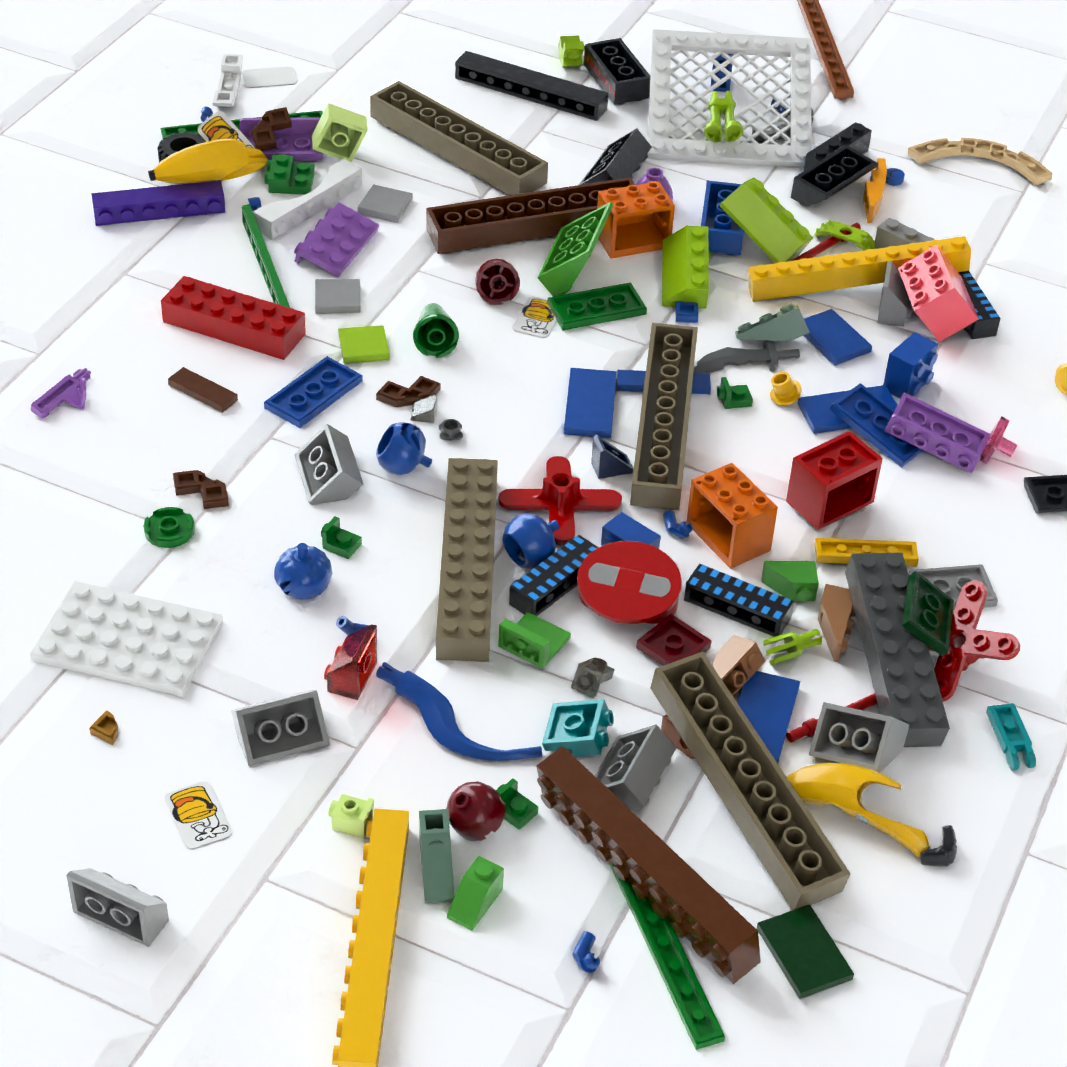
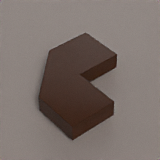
(271, 121)
(401, 396)
(194, 481)

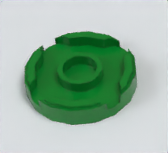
(169, 527)

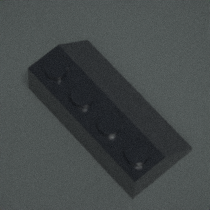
(619, 159)
(830, 176)

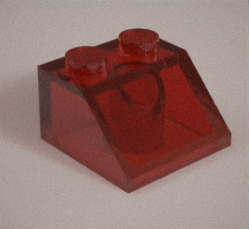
(353, 663)

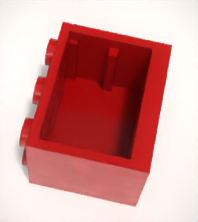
(833, 479)

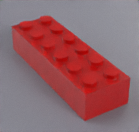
(233, 317)

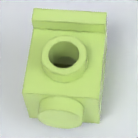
(351, 815)

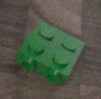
(289, 177)

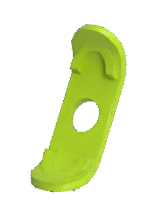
(859, 237)

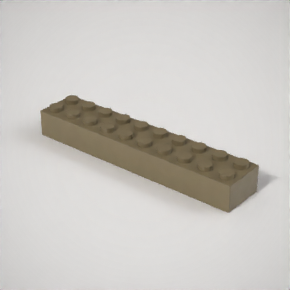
(458, 139)
(664, 417)
(467, 561)
(749, 782)

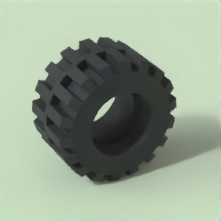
(176, 143)

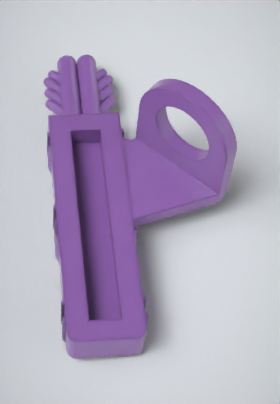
(68, 390)

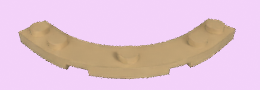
(981, 148)

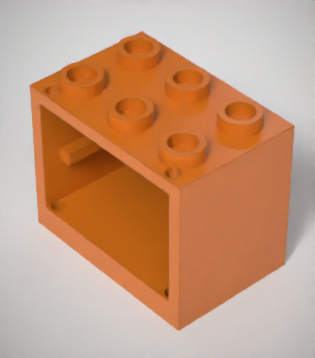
(638, 220)
(731, 515)

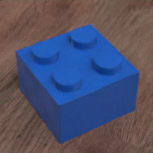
(911, 365)

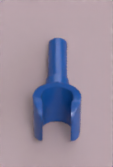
(206, 113)
(255, 203)

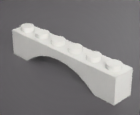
(282, 216)

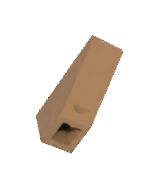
(835, 620)
(737, 662)

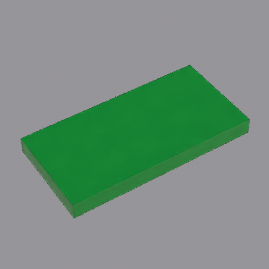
(596, 306)

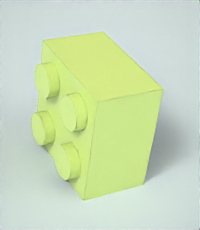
(339, 132)

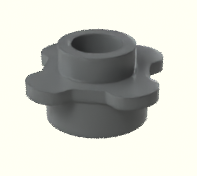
(450, 430)

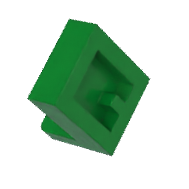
(734, 396)
(339, 540)
(518, 807)

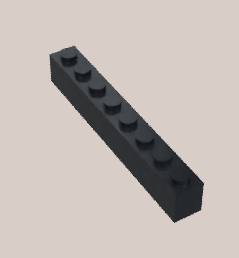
(531, 85)

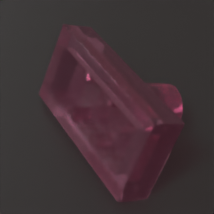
(998, 442)

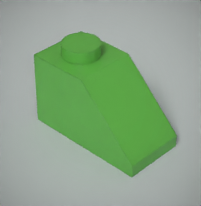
(792, 579)
(476, 893)

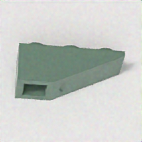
(778, 327)
(436, 855)

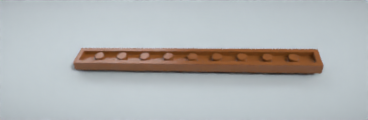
(826, 49)

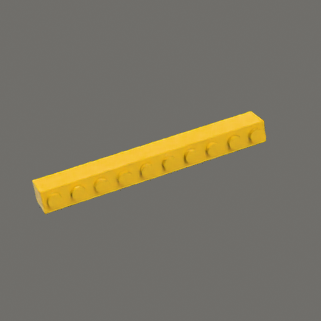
(845, 269)
(374, 941)

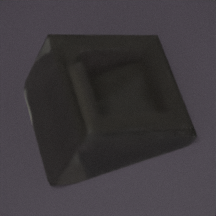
(424, 409)

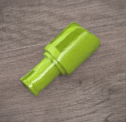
(792, 643)

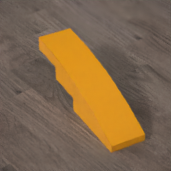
(874, 190)

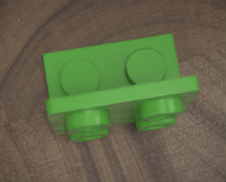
(532, 639)

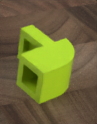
(570, 50)

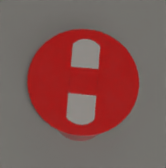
(629, 583)

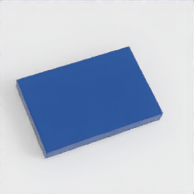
(835, 337)

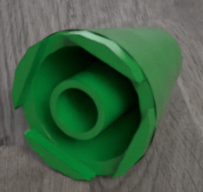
(435, 332)

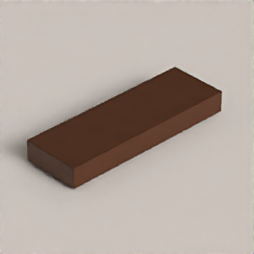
(203, 389)

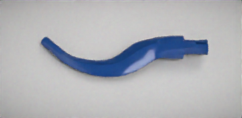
(440, 717)

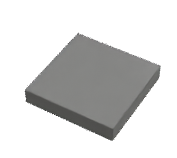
(385, 203)
(337, 296)

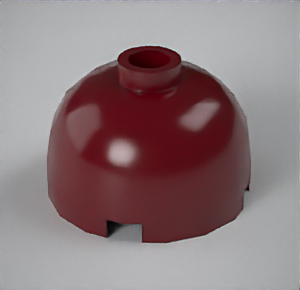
(497, 281)
(475, 810)

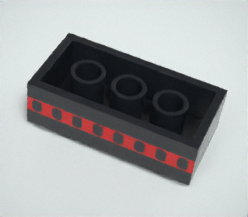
(617, 71)

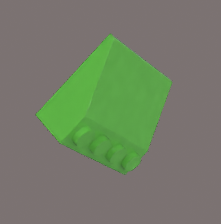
(572, 250)

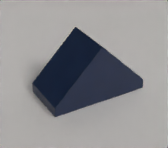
(608, 459)

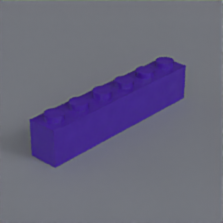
(158, 202)

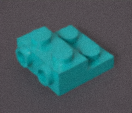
(578, 727)

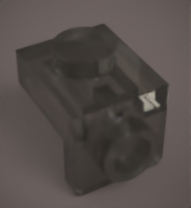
(590, 676)

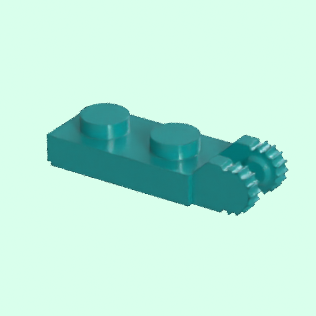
(1011, 734)

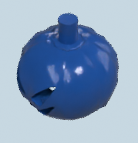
(402, 449)
(531, 538)
(303, 572)

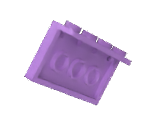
(290, 141)
(336, 239)
(937, 432)

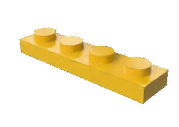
(840, 550)

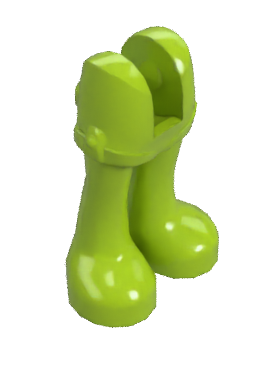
(724, 106)

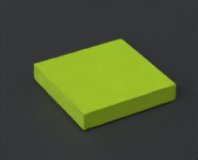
(363, 344)

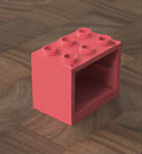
(938, 293)

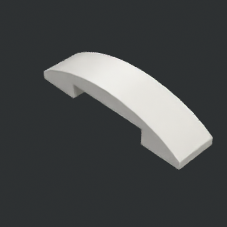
(229, 80)

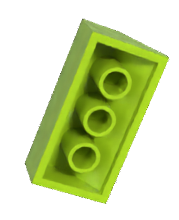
(766, 221)
(686, 266)

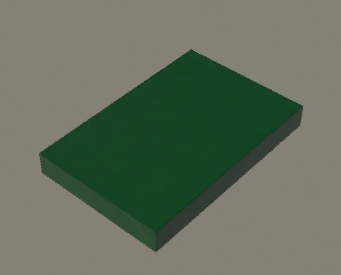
(928, 613)
(805, 951)

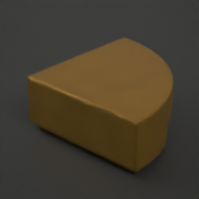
(105, 728)

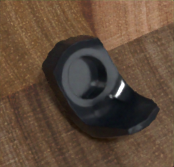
(944, 854)

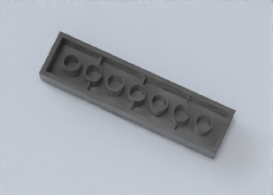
(895, 657)

